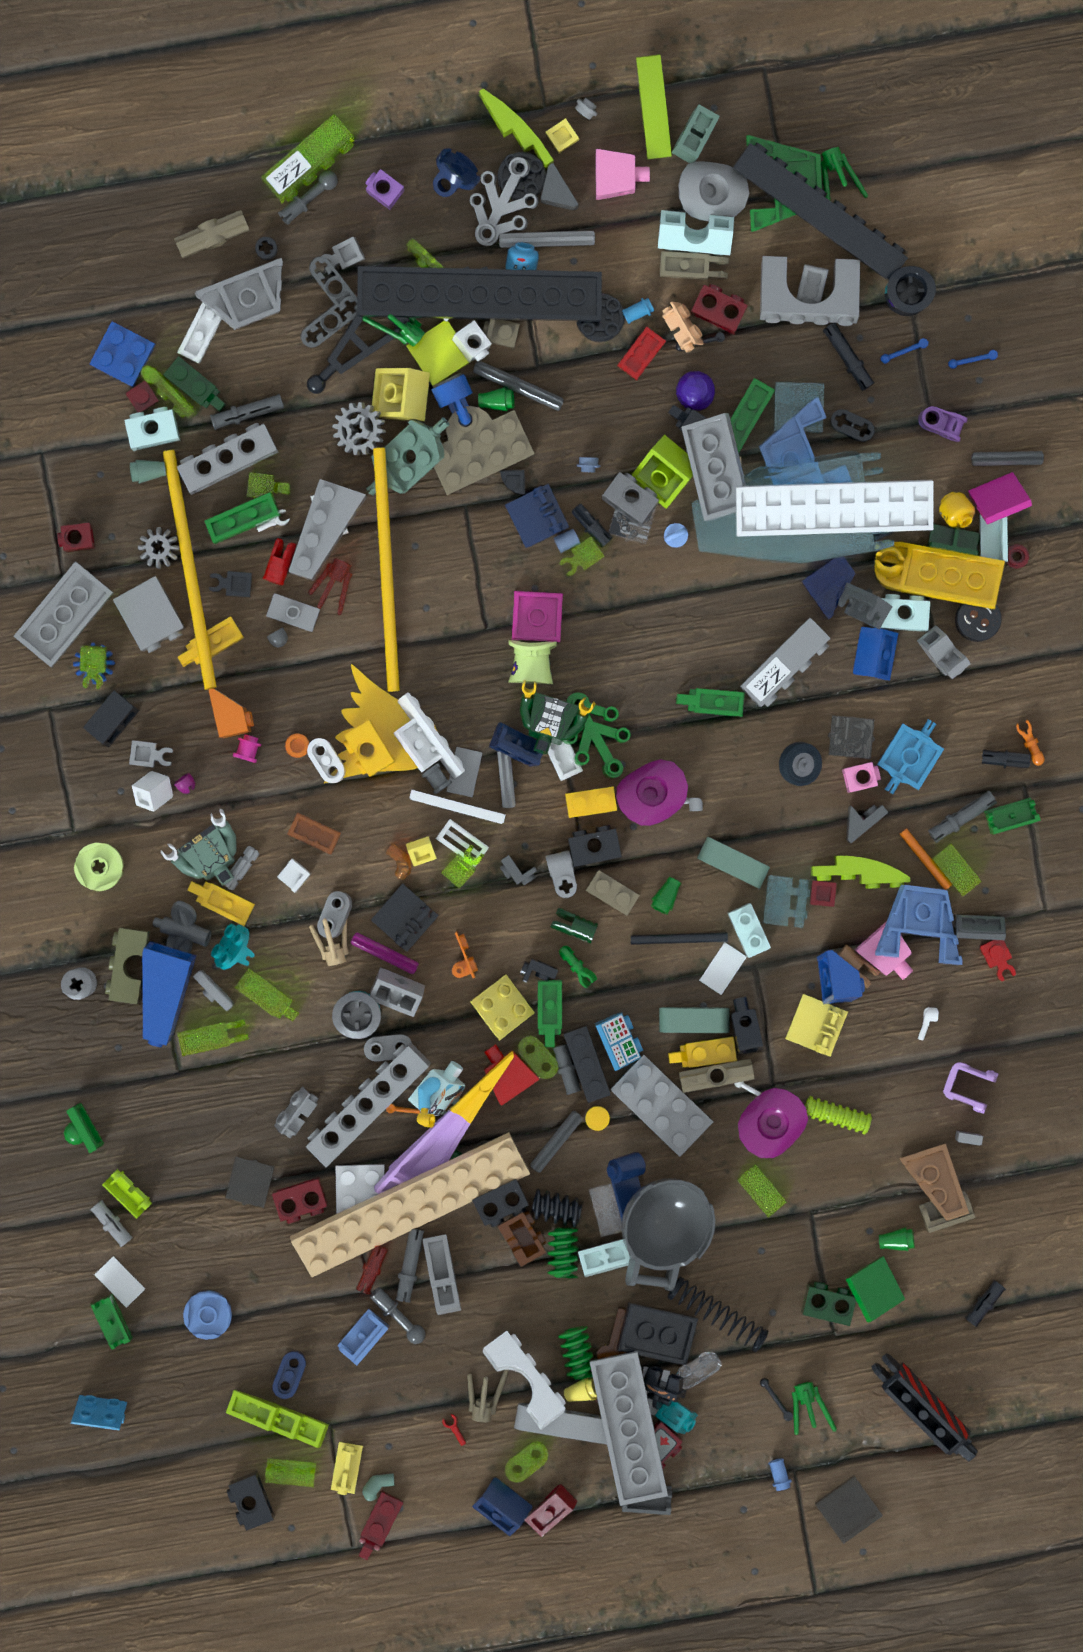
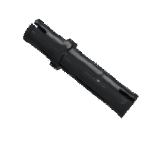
(848, 356)

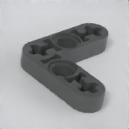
(337, 299)

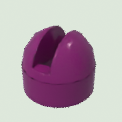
(184, 782)

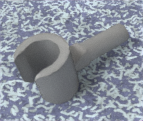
(695, 804)

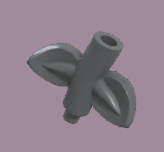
(181, 928)

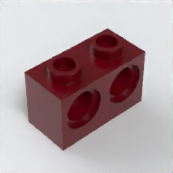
(716, 314)
(298, 1195)

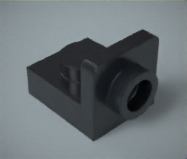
(542, 970)

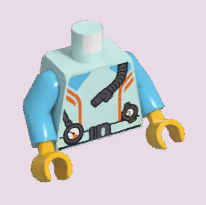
(437, 1093)

